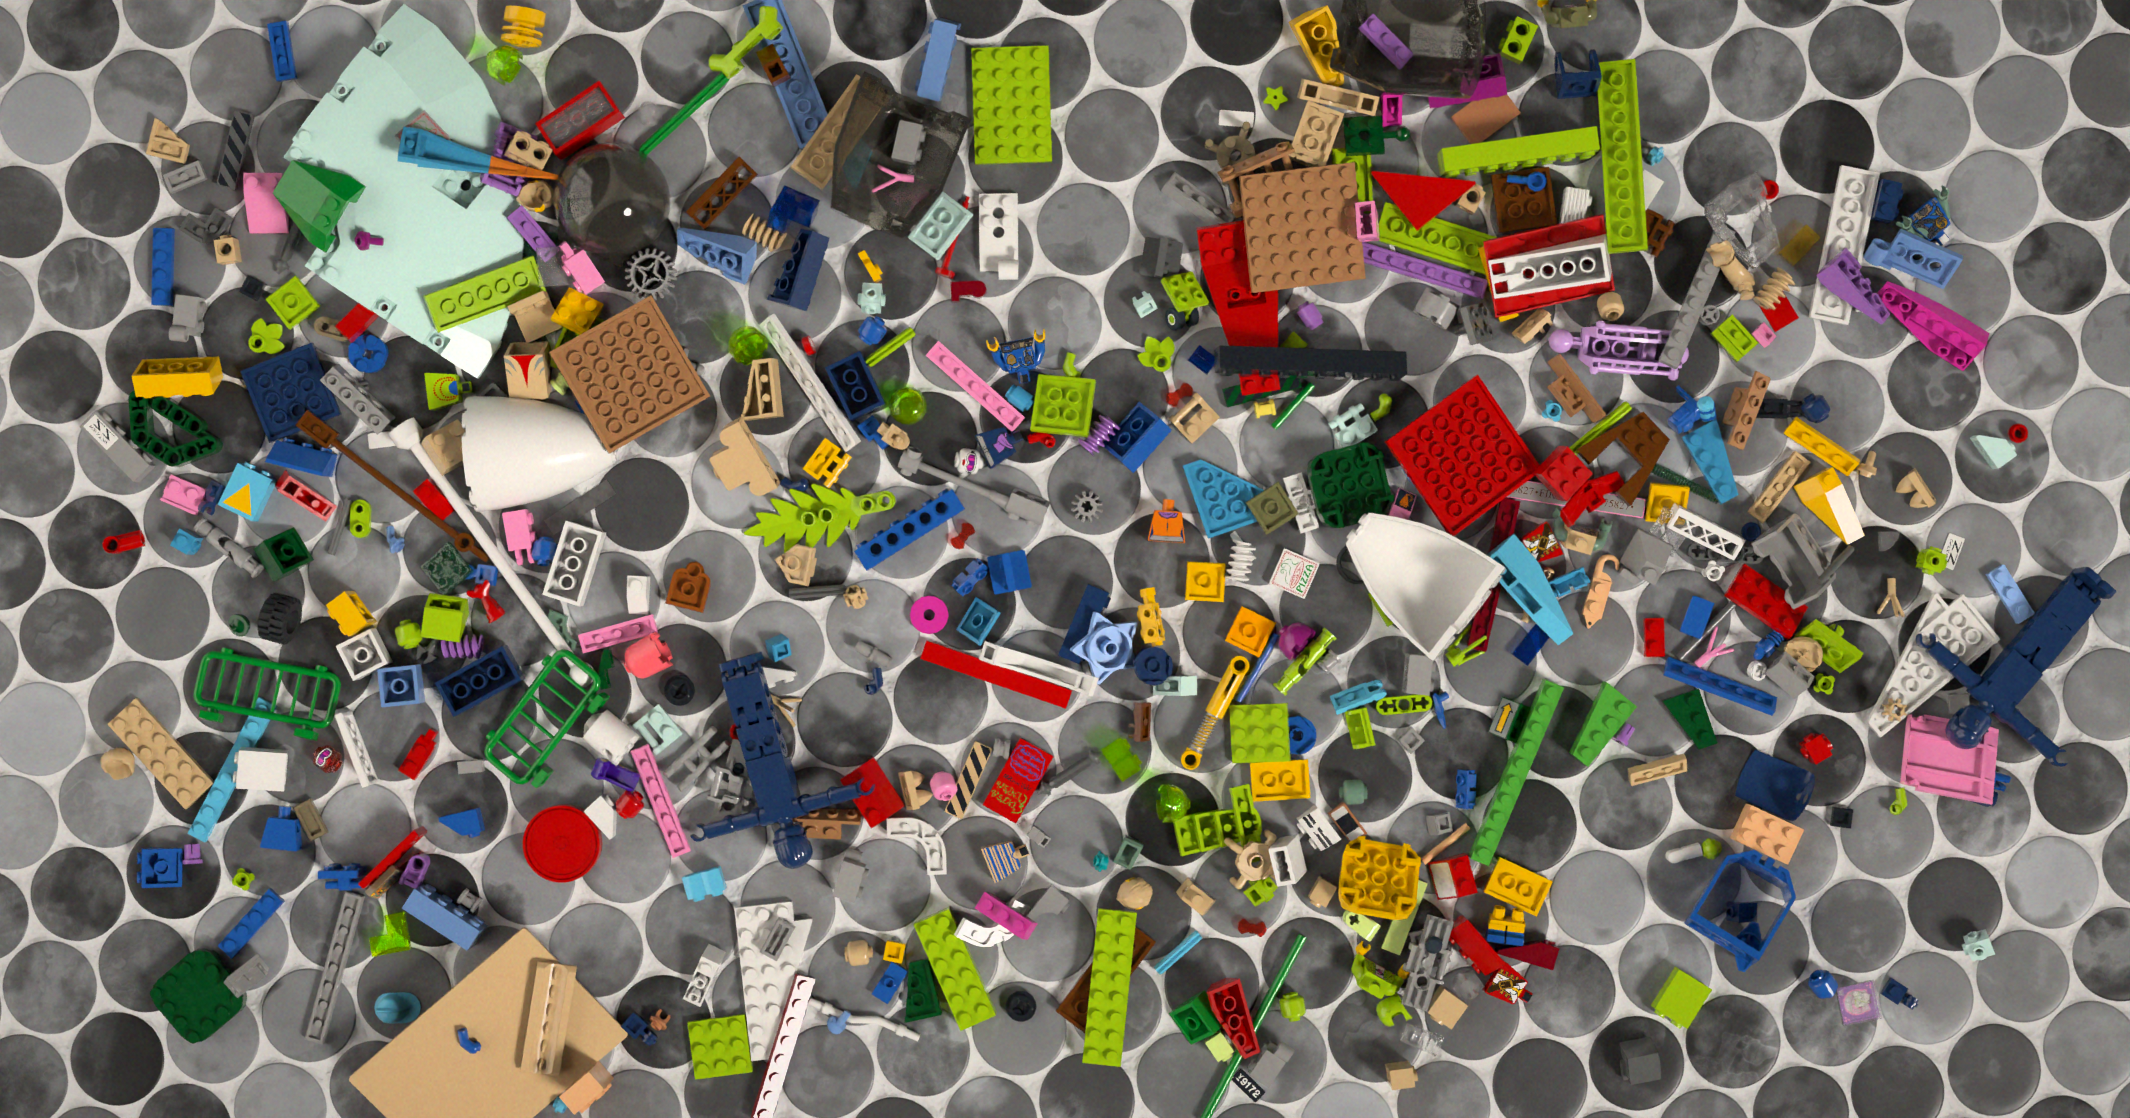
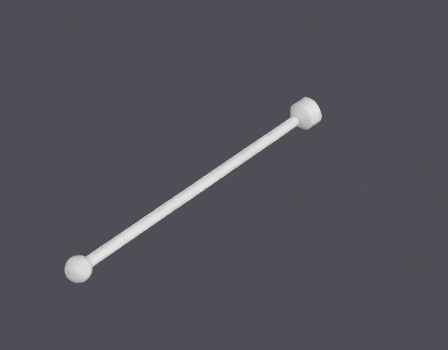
(408, 436)

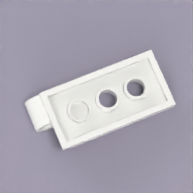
(999, 253)

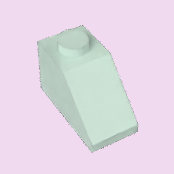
(1994, 450)
(1177, 686)

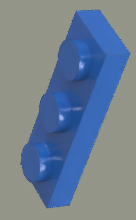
(282, 51)

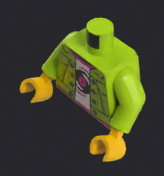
(1374, 977)

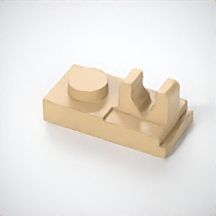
(1532, 325)

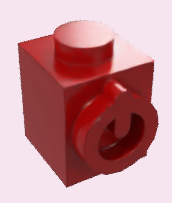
(1816, 748)

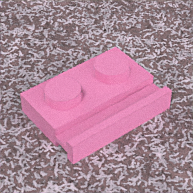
(183, 494)

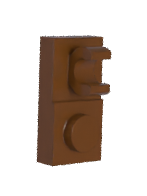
(1142, 721)

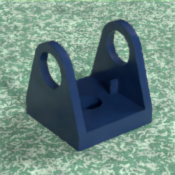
(1577, 84)

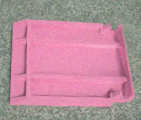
(1941, 768)

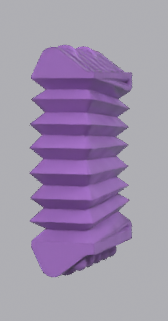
(506, 183)

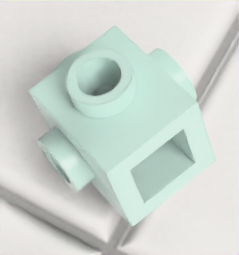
(871, 298)
(1978, 945)

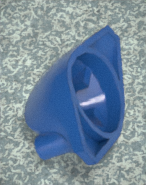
(1752, 937)

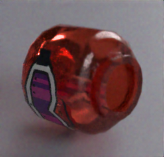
(327, 759)

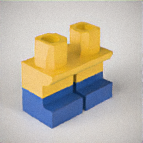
(1514, 926)

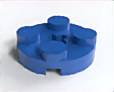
(377, 359)
(1308, 735)

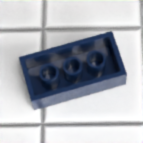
(480, 680)

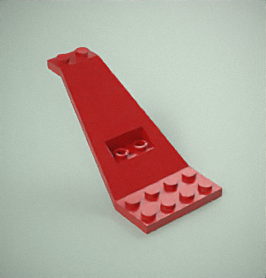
(1244, 318)

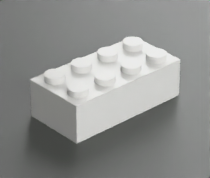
(574, 563)

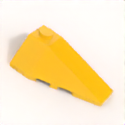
(1318, 37)
(1829, 502)

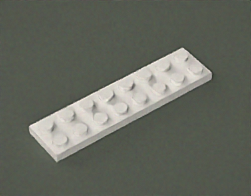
(1845, 229)

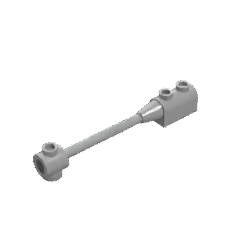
(1016, 504)

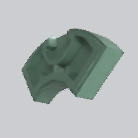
(560, 623)

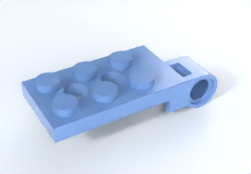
(1900, 253)

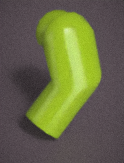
(1068, 366)
(1384, 408)
(1900, 802)

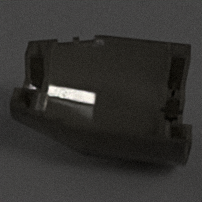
(1441, 34)
(869, 140)

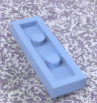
(2010, 594)

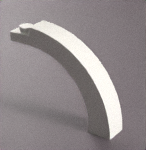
(1038, 667)

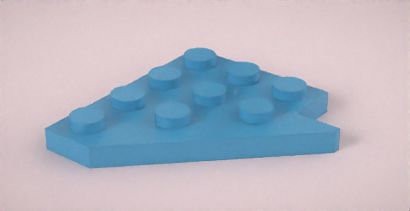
(1220, 497)

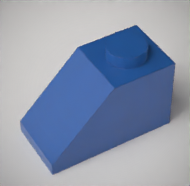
(465, 822)

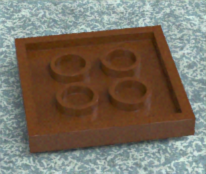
(1521, 207)

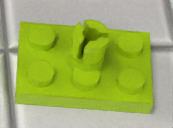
(1836, 650)

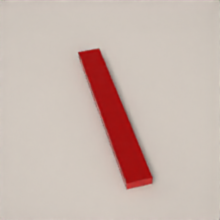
(995, 674)

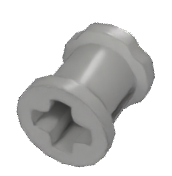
(1329, 661)
(469, 900)

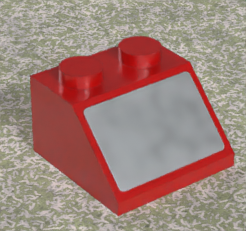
(1452, 877)

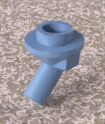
(395, 544)
(837, 1025)

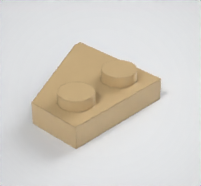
(166, 143)

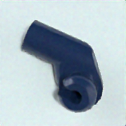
(801, 485)
(876, 683)

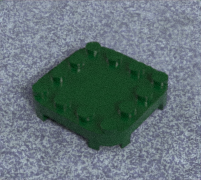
(1349, 484)
(195, 996)

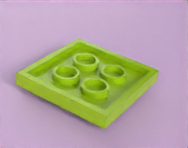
(1063, 405)
(1259, 733)
(720, 1046)

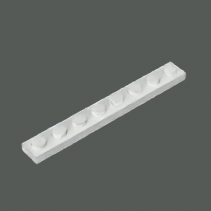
(810, 382)

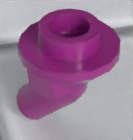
(364, 240)

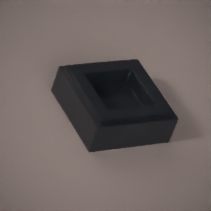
(252, 288)
(1841, 817)

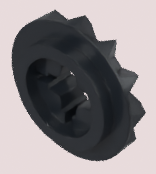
(670, 691)
(1016, 1013)

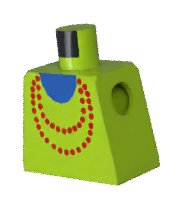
(445, 390)

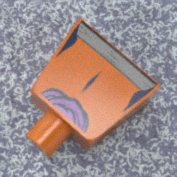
(1167, 524)

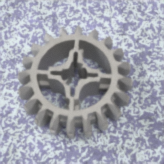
(655, 267)

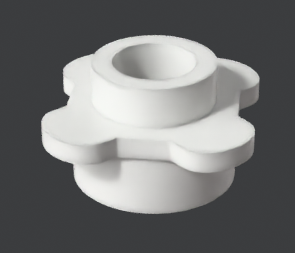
(1713, 576)

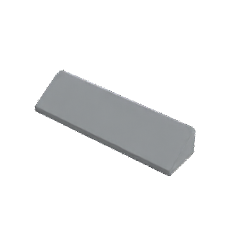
(1196, 201)

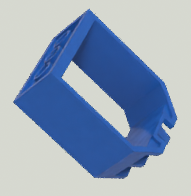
(1764, 869)

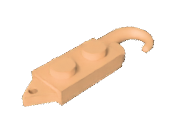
(1598, 591)

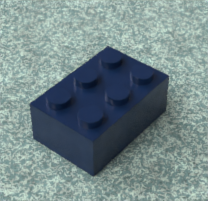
(855, 386)

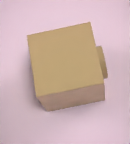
(1446, 1007)

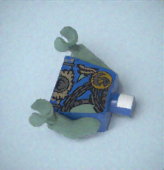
(1930, 218)

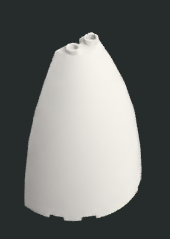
(526, 451)
(1422, 578)

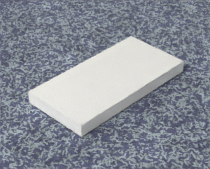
(356, 748)

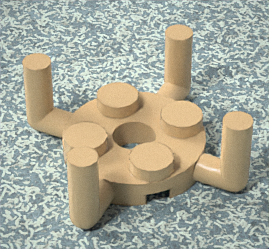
(1246, 854)

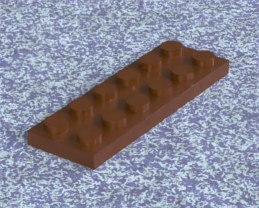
(1075, 1004)

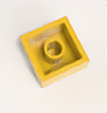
(350, 613)

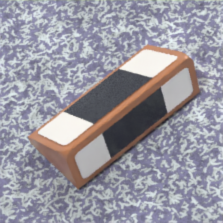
(1347, 822)

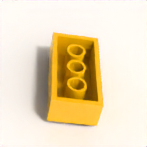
(177, 377)

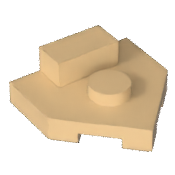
(798, 564)

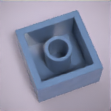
(401, 685)

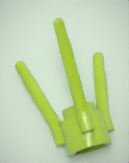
(1457, 656)

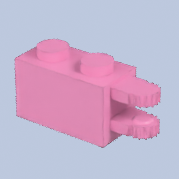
(519, 533)

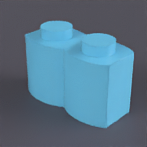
(704, 883)

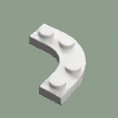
(925, 834)
(991, 934)

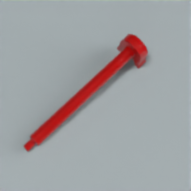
(943, 270)

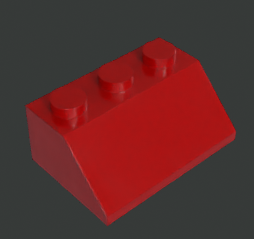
(882, 801)
(1474, 947)

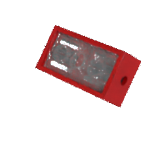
(580, 120)

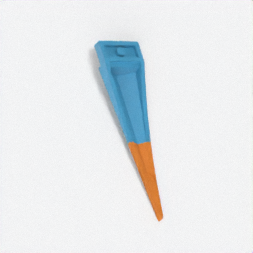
(439, 153)

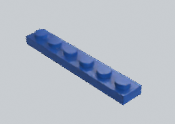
(1720, 686)

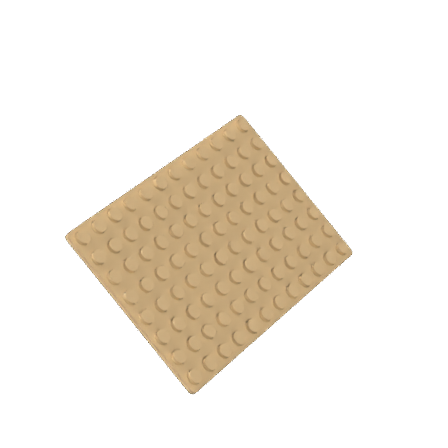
(433, 1077)

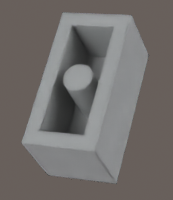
(471, 766)

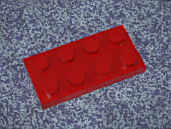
(1764, 601)

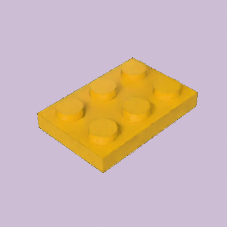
(1280, 780)
(1517, 886)

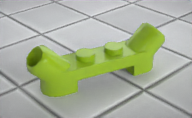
(767, 27)

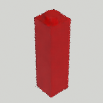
(357, 322)

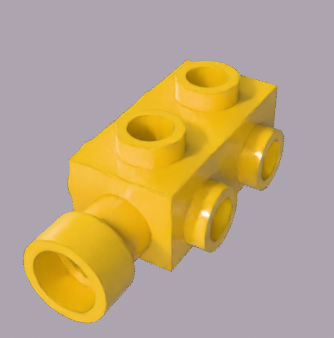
(1149, 621)

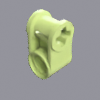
(1362, 925)

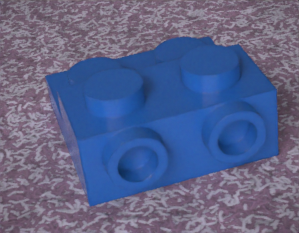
(160, 867)

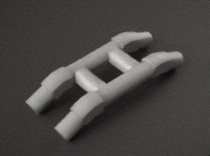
(696, 770)

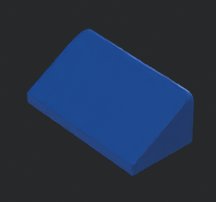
(1696, 617)

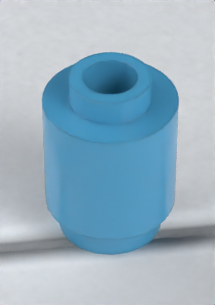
(1019, 398)

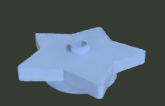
(1119, 651)

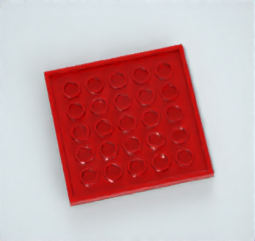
(1463, 455)

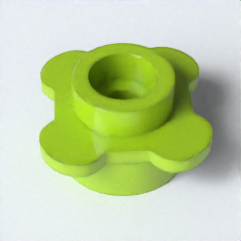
(1819, 683)
(237, 880)

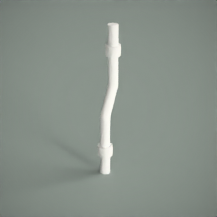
(900, 1030)

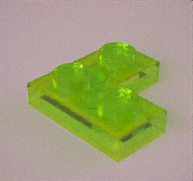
(395, 940)

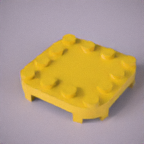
(1379, 879)

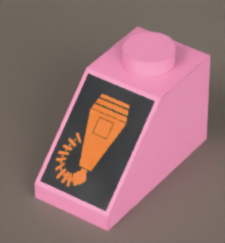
(1402, 504)

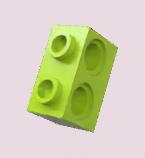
(1520, 41)

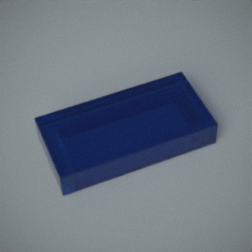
(1530, 645)

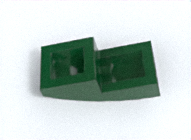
(606, 663)

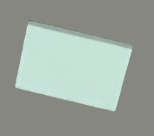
(940, 226)

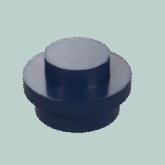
(1751, 531)

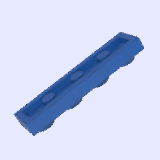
(163, 266)
(251, 923)

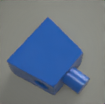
(282, 831)

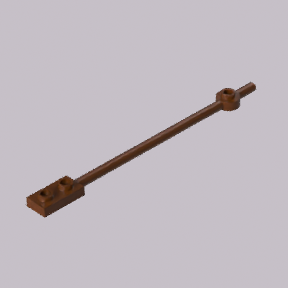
(326, 436)

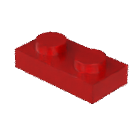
(1654, 637)

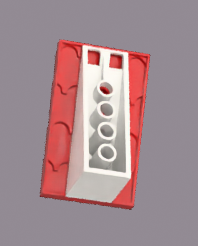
(1549, 265)

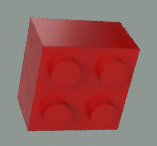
(1562, 473)

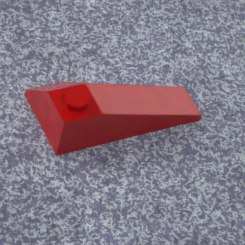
(1232, 1012)

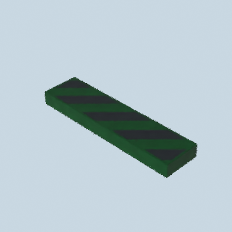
(1234, 397)

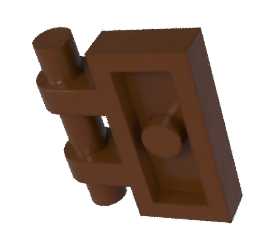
(1653, 223)

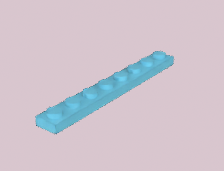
(223, 785)

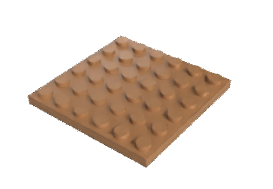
(1301, 227)
(629, 374)

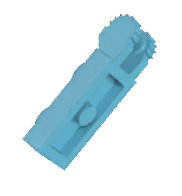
(1357, 696)

